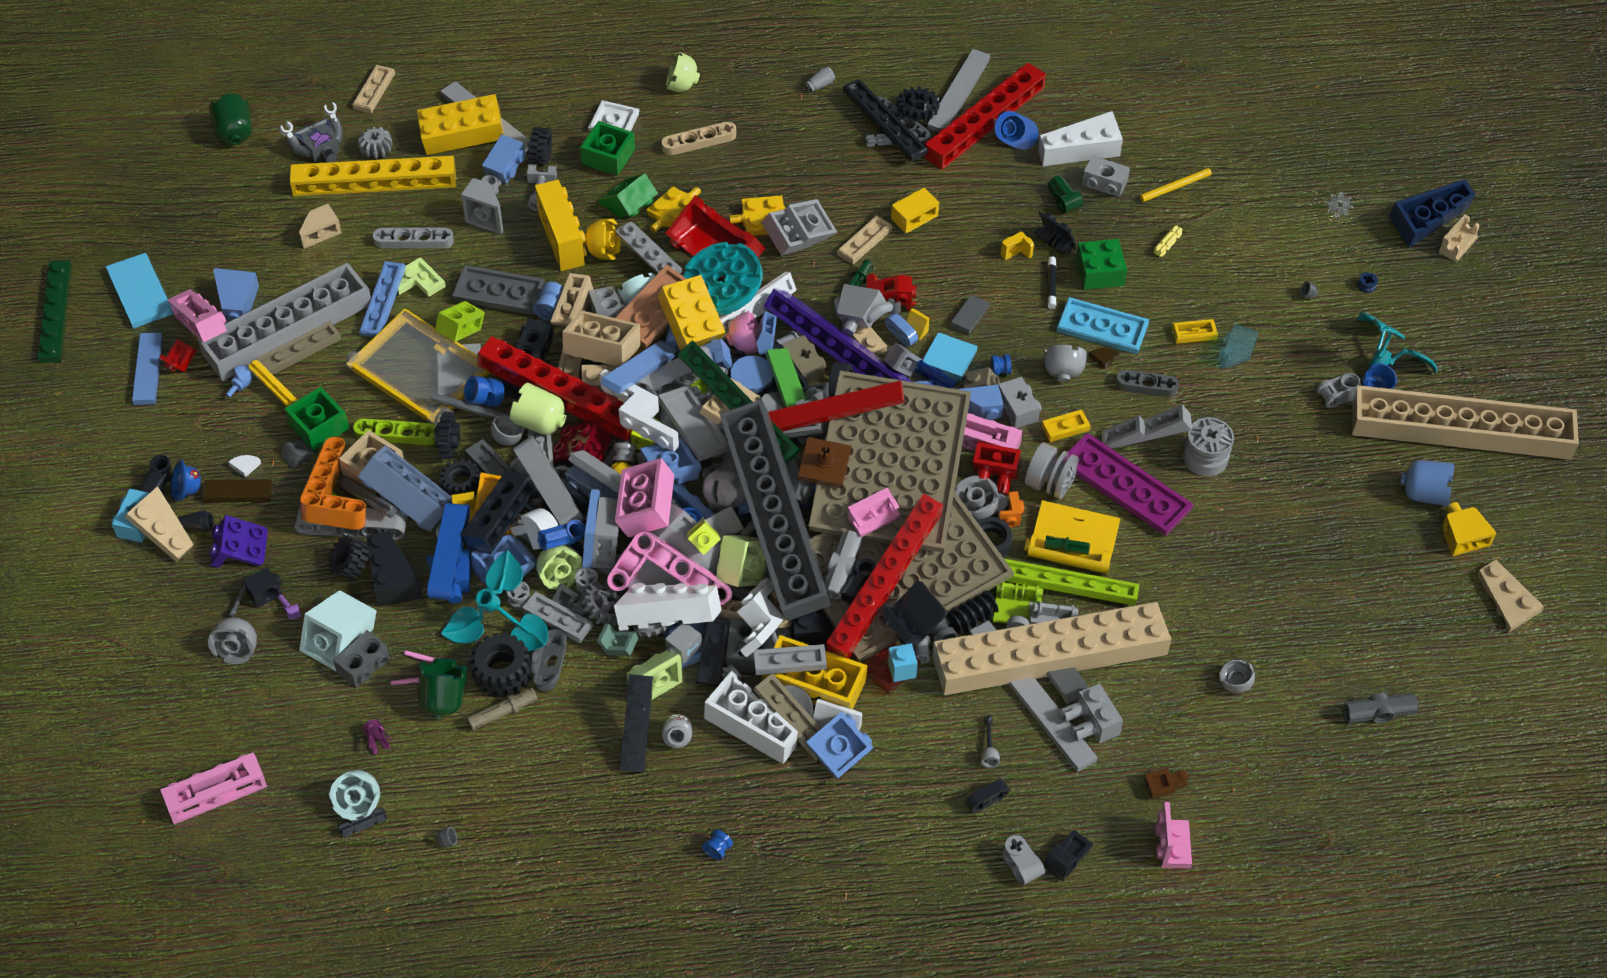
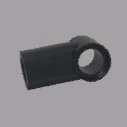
(156, 476)
(857, 579)

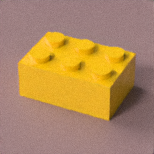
(690, 312)

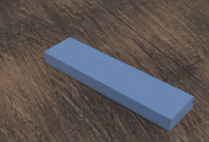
(382, 298)
(147, 368)

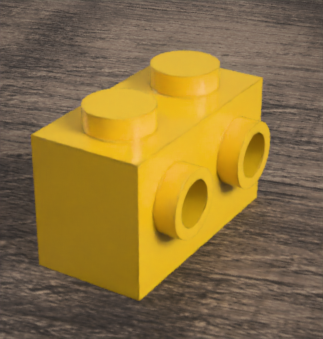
(914, 210)

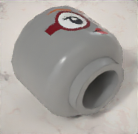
(676, 731)

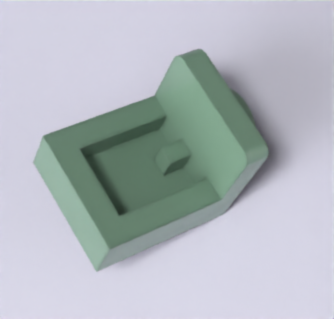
(617, 642)

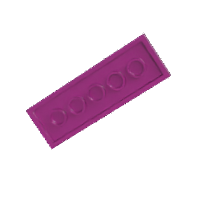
(1129, 485)

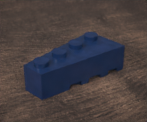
(1428, 211)

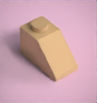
(319, 226)

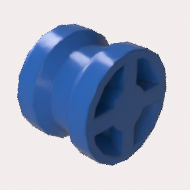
(1001, 364)
(717, 844)

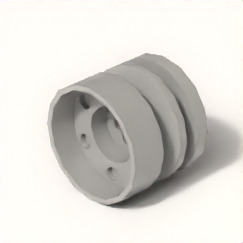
(1208, 446)
(1048, 469)

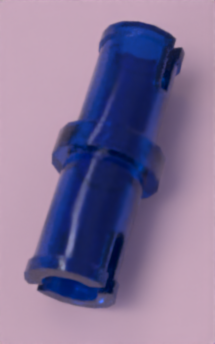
(934, 375)

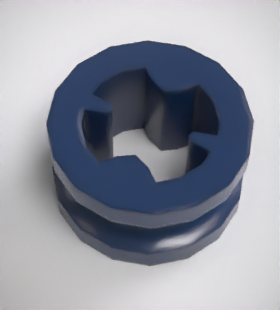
(1369, 277)

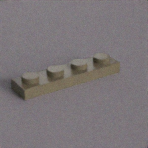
(300, 348)
(783, 703)

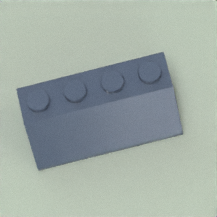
(405, 488)

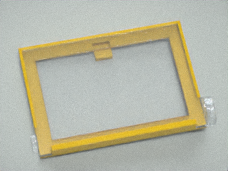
(412, 362)

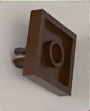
(824, 462)

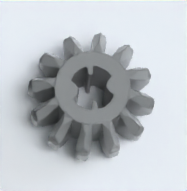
(375, 143)

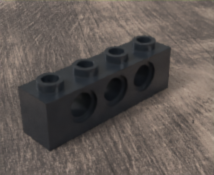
(535, 341)
(498, 512)

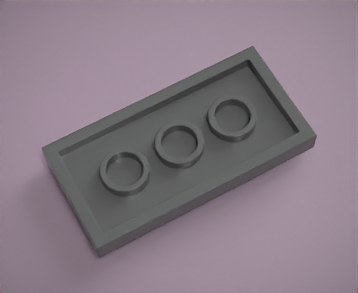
(498, 289)

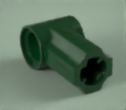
(1066, 198)

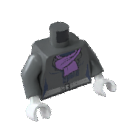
(318, 139)

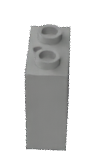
(605, 534)

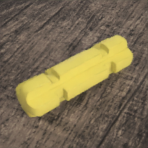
(1167, 241)

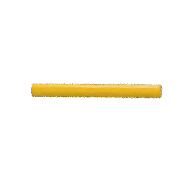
(1175, 185)

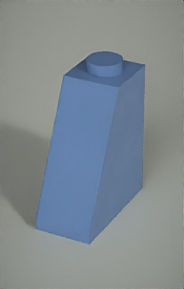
(236, 291)

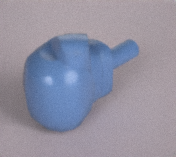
(242, 379)

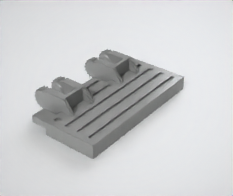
(701, 434)

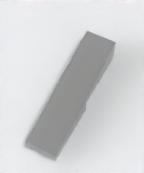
(1138, 430)

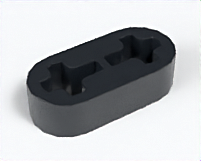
(987, 796)

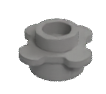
(494, 181)

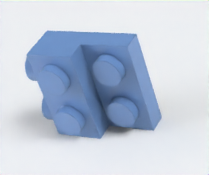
(680, 461)
(840, 744)

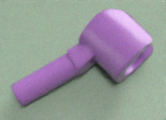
(292, 611)

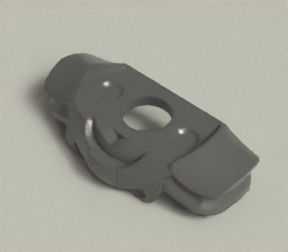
(545, 676)

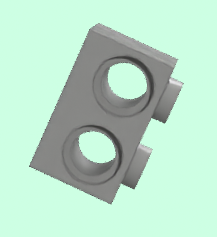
(606, 302)

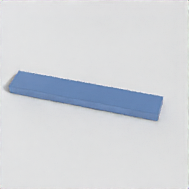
(639, 367)

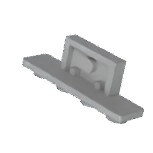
(646, 248)

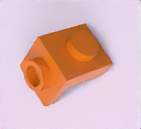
(1015, 510)

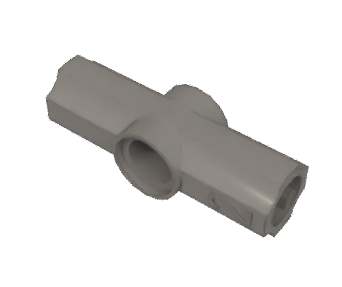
(842, 563)

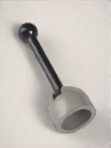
(990, 756)

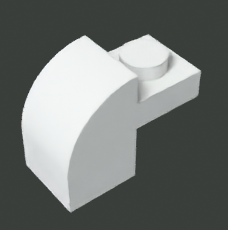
(533, 523)

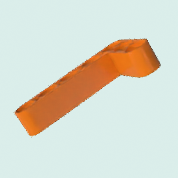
(316, 500)

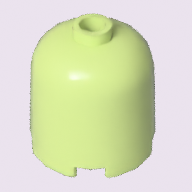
(538, 410)

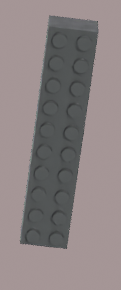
(775, 510)

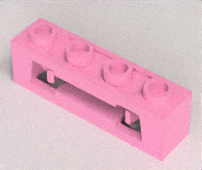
(209, 321)
(989, 432)
(213, 787)

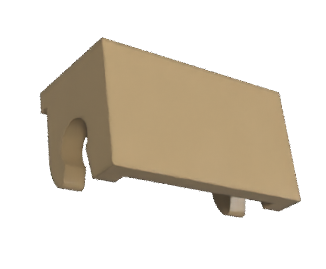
(1459, 239)

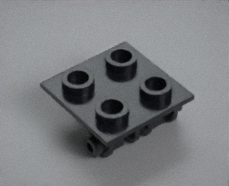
(1056, 234)

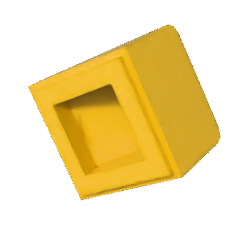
(919, 323)

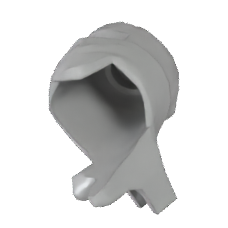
(724, 489)

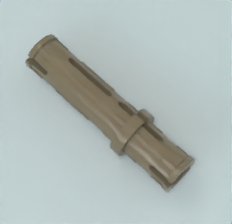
(507, 706)

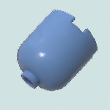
(1428, 481)

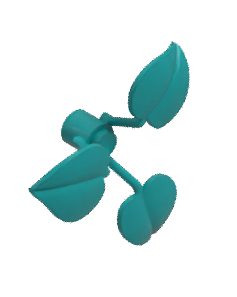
(1381, 354)
(466, 623)

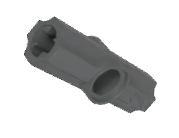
(1380, 707)

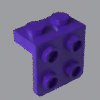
(238, 541)

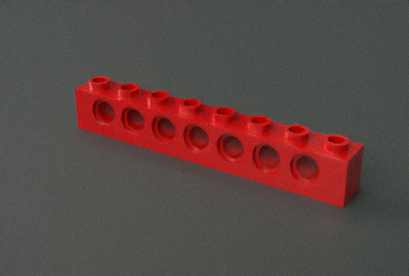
(982, 116)
(578, 397)
(885, 577)

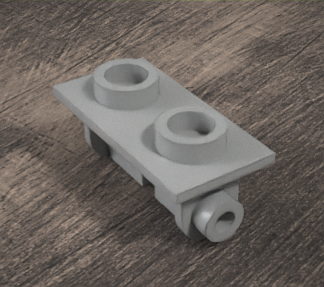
(1045, 612)

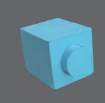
(902, 662)

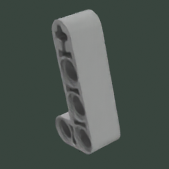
(670, 377)

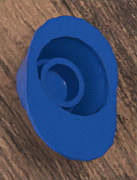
(1016, 130)

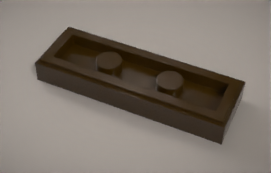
(237, 490)

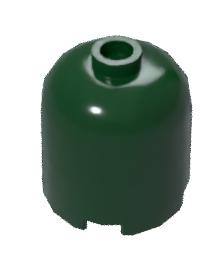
(231, 119)
(441, 687)

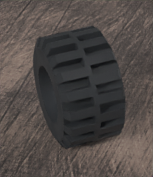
(500, 680)

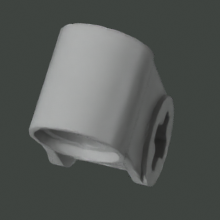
(1338, 389)
(1025, 863)

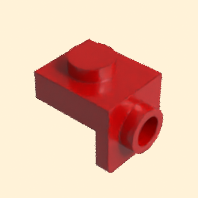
(179, 356)

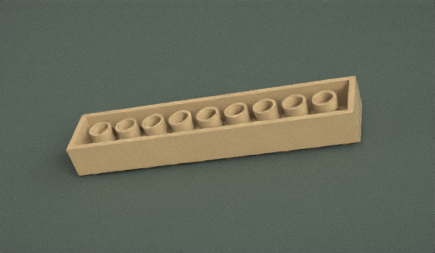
(1465, 422)
(1048, 646)

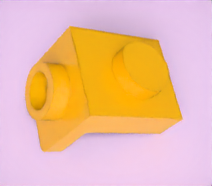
(1017, 244)

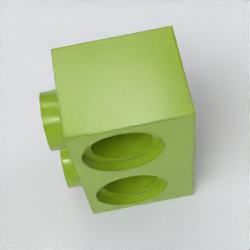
(459, 321)

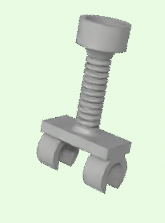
(539, 178)

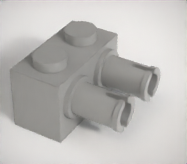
(1098, 712)

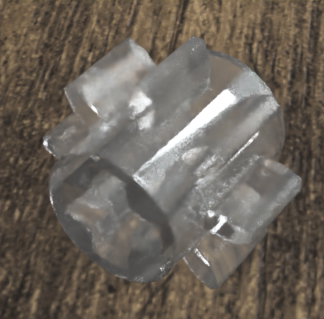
(1338, 210)

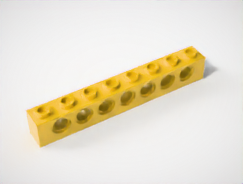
(373, 176)

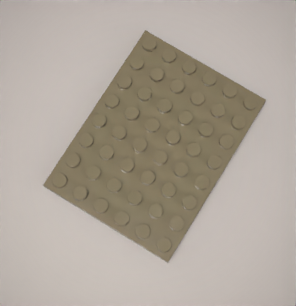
(898, 447)
(960, 573)

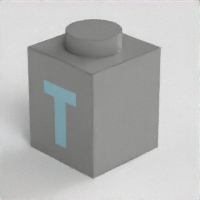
(684, 641)

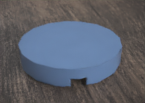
(752, 373)

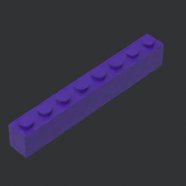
(828, 336)

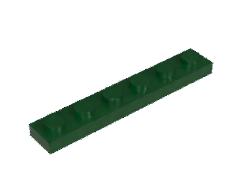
(55, 311)

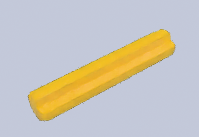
(271, 383)

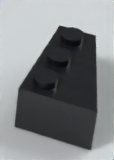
(391, 573)

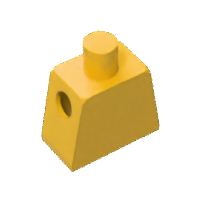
(1466, 530)

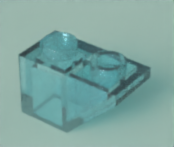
(1239, 346)

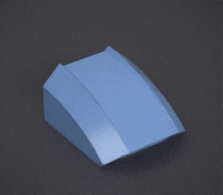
(482, 562)

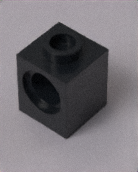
(263, 587)

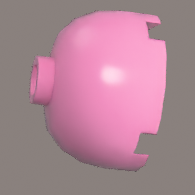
(744, 333)

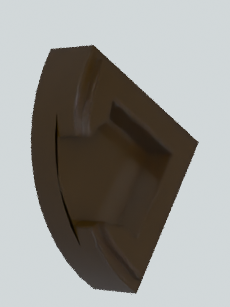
(1104, 356)

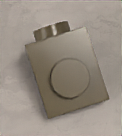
(980, 378)

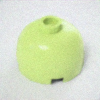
(682, 73)
(558, 566)

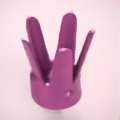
(374, 729)

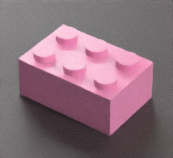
(644, 497)

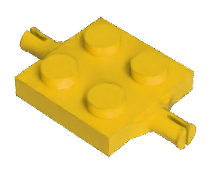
(669, 207)
(755, 211)

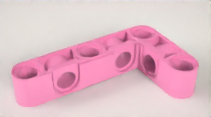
(666, 558)

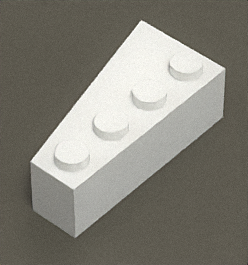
(1081, 140)
(667, 605)
(750, 719)

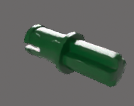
(860, 275)
(1066, 545)

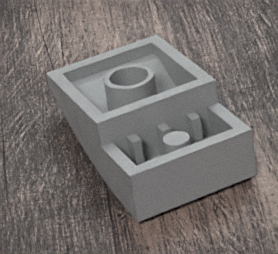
(798, 226)

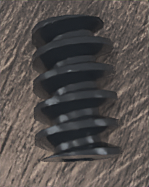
(973, 609)

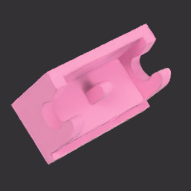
(873, 512)

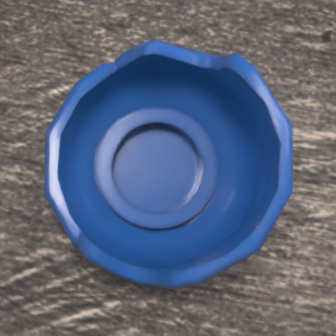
(1380, 376)

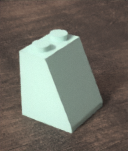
(334, 627)

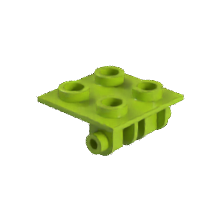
(1015, 600)

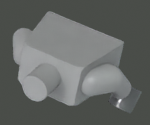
(862, 307)

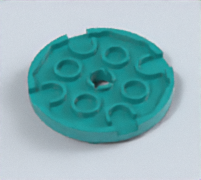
(741, 270)

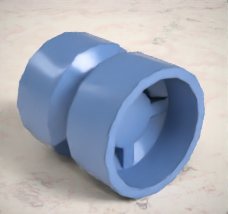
(547, 300)

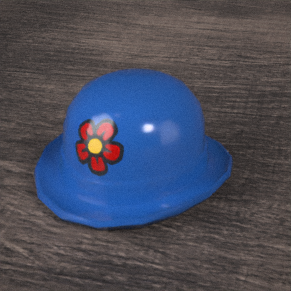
(184, 481)

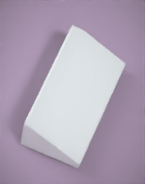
(826, 711)

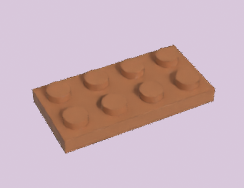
(646, 308)

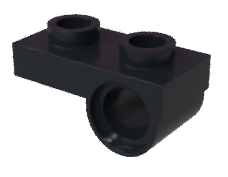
(1068, 855)

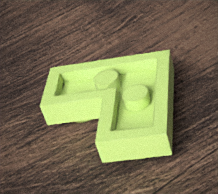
(423, 276)

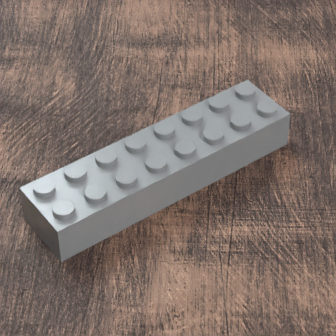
(286, 318)

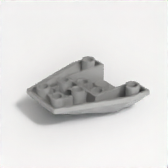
(675, 535)

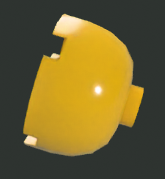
(602, 239)

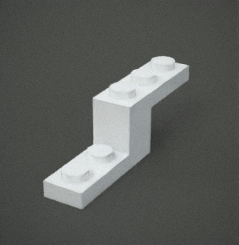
(638, 412)
(759, 615)

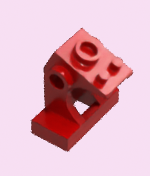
(901, 288)

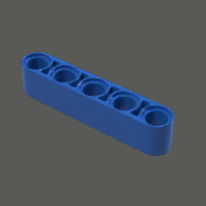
(448, 552)

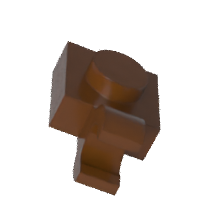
(1163, 783)

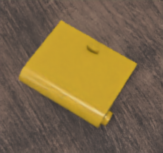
(1078, 525)

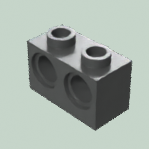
(737, 629)
(358, 656)

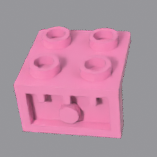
(1174, 840)

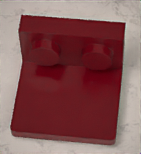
(585, 436)

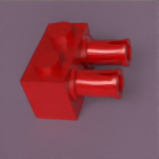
(999, 462)

